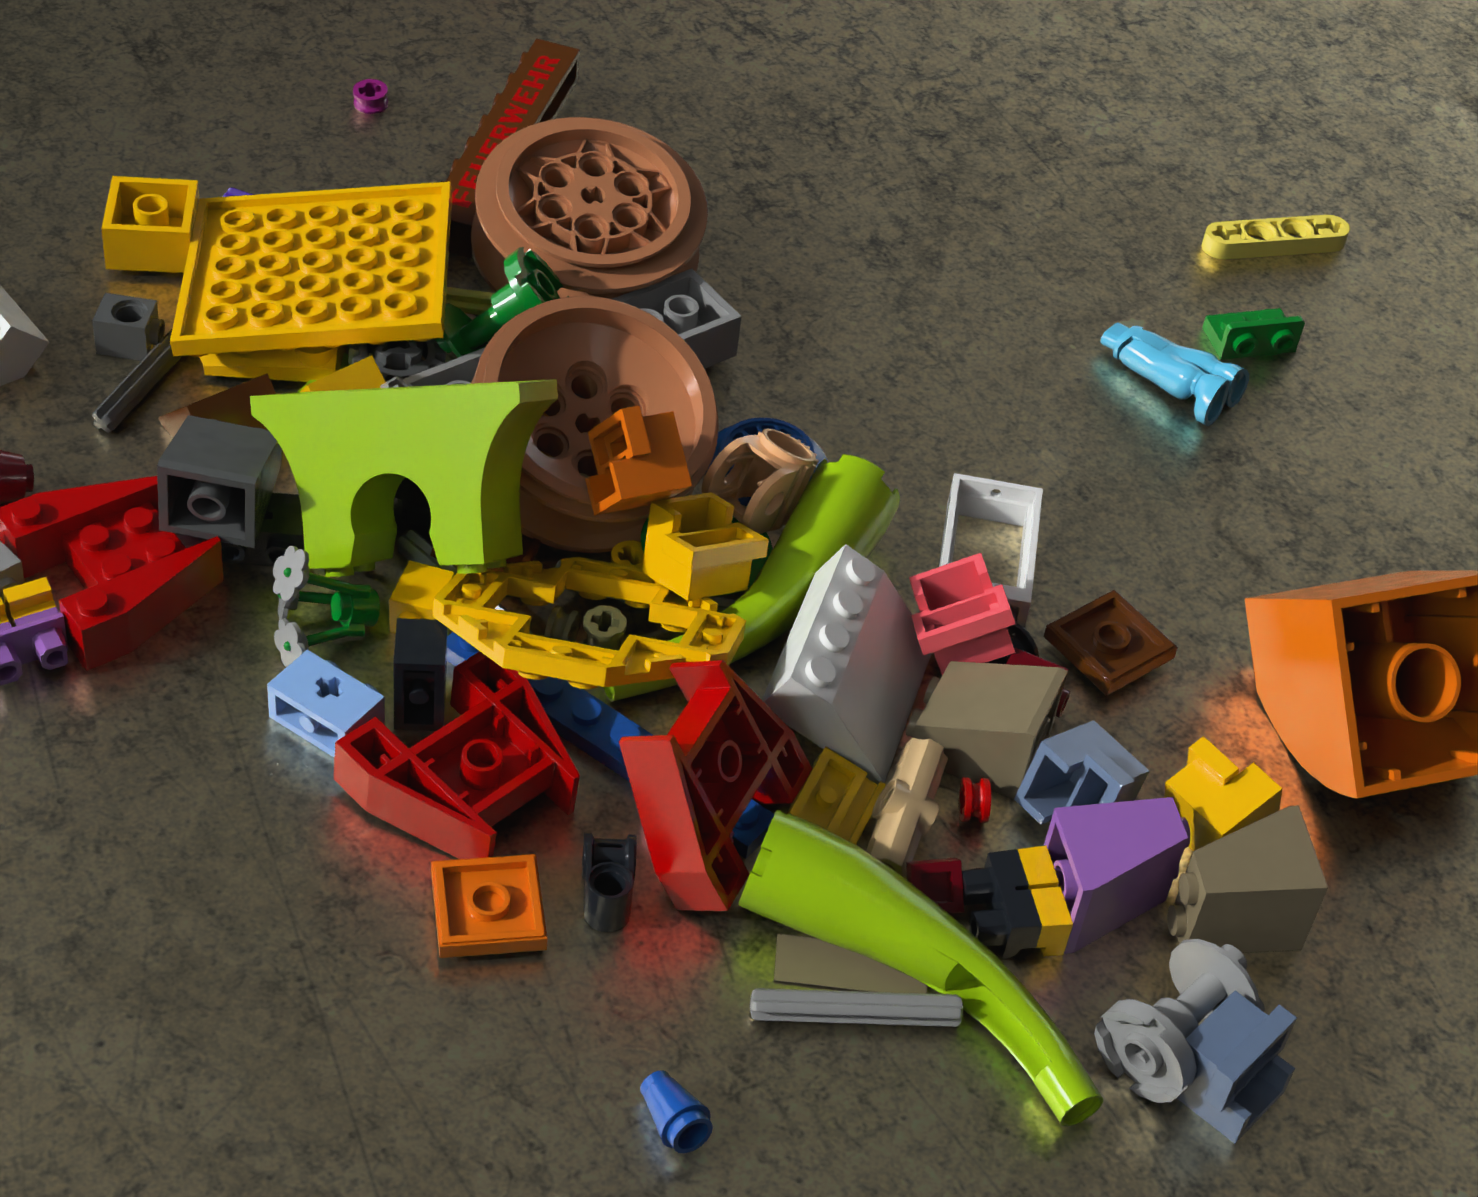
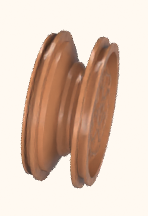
(616, 362)

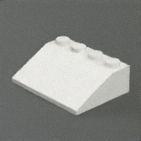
(850, 664)

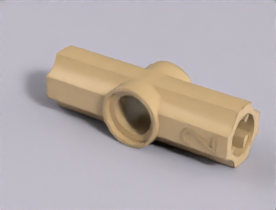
(907, 804)

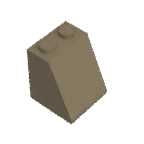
(990, 719)
(1252, 887)

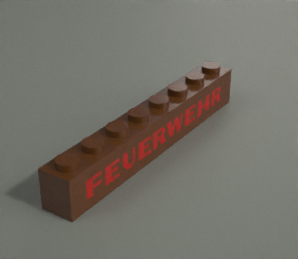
(530, 96)

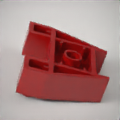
(113, 545)
(467, 771)
(702, 779)

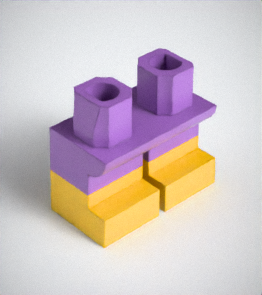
(30, 630)

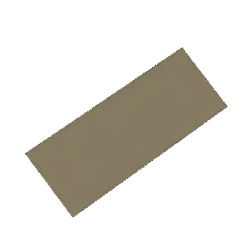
(827, 965)

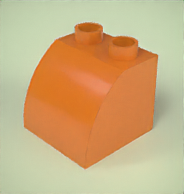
(1373, 678)

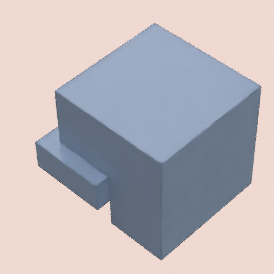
(1078, 770)
(1238, 1065)

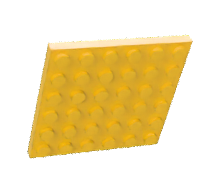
(315, 270)

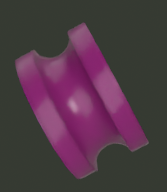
(370, 96)

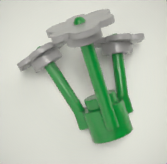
(353, 605)

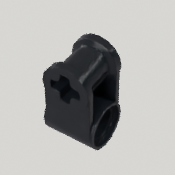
(608, 881)

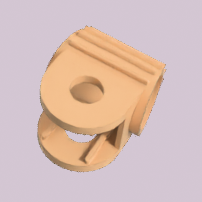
(766, 468)

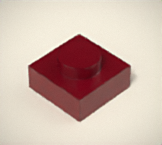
(939, 881)

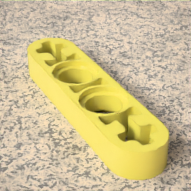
(1234, 238)

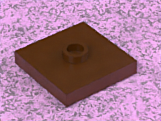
(1110, 642)

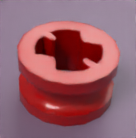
(974, 800)

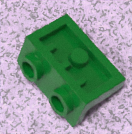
(1253, 333)

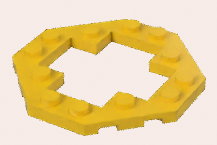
(469, 610)

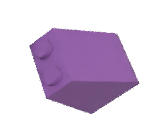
(1114, 861)

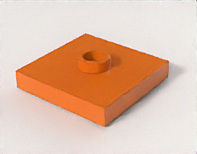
(488, 906)

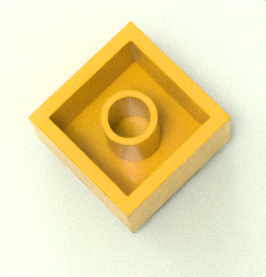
(149, 223)

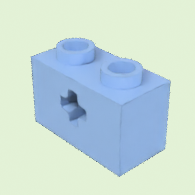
(321, 701)

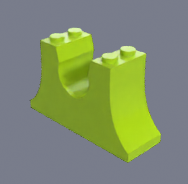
(450, 440)

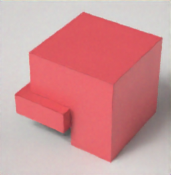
(961, 613)

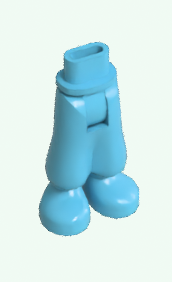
(1179, 369)

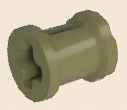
(604, 627)

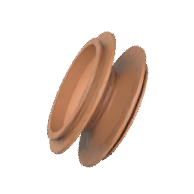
(593, 203)

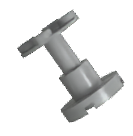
(1151, 1040)

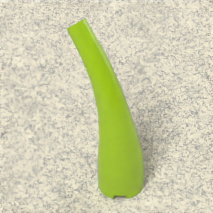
(839, 507)
(862, 905)

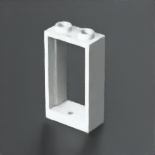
(1013, 505)

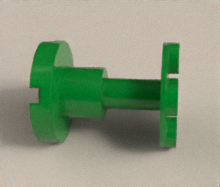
(529, 285)

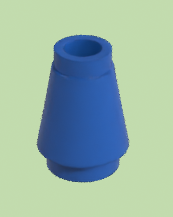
(676, 1113)

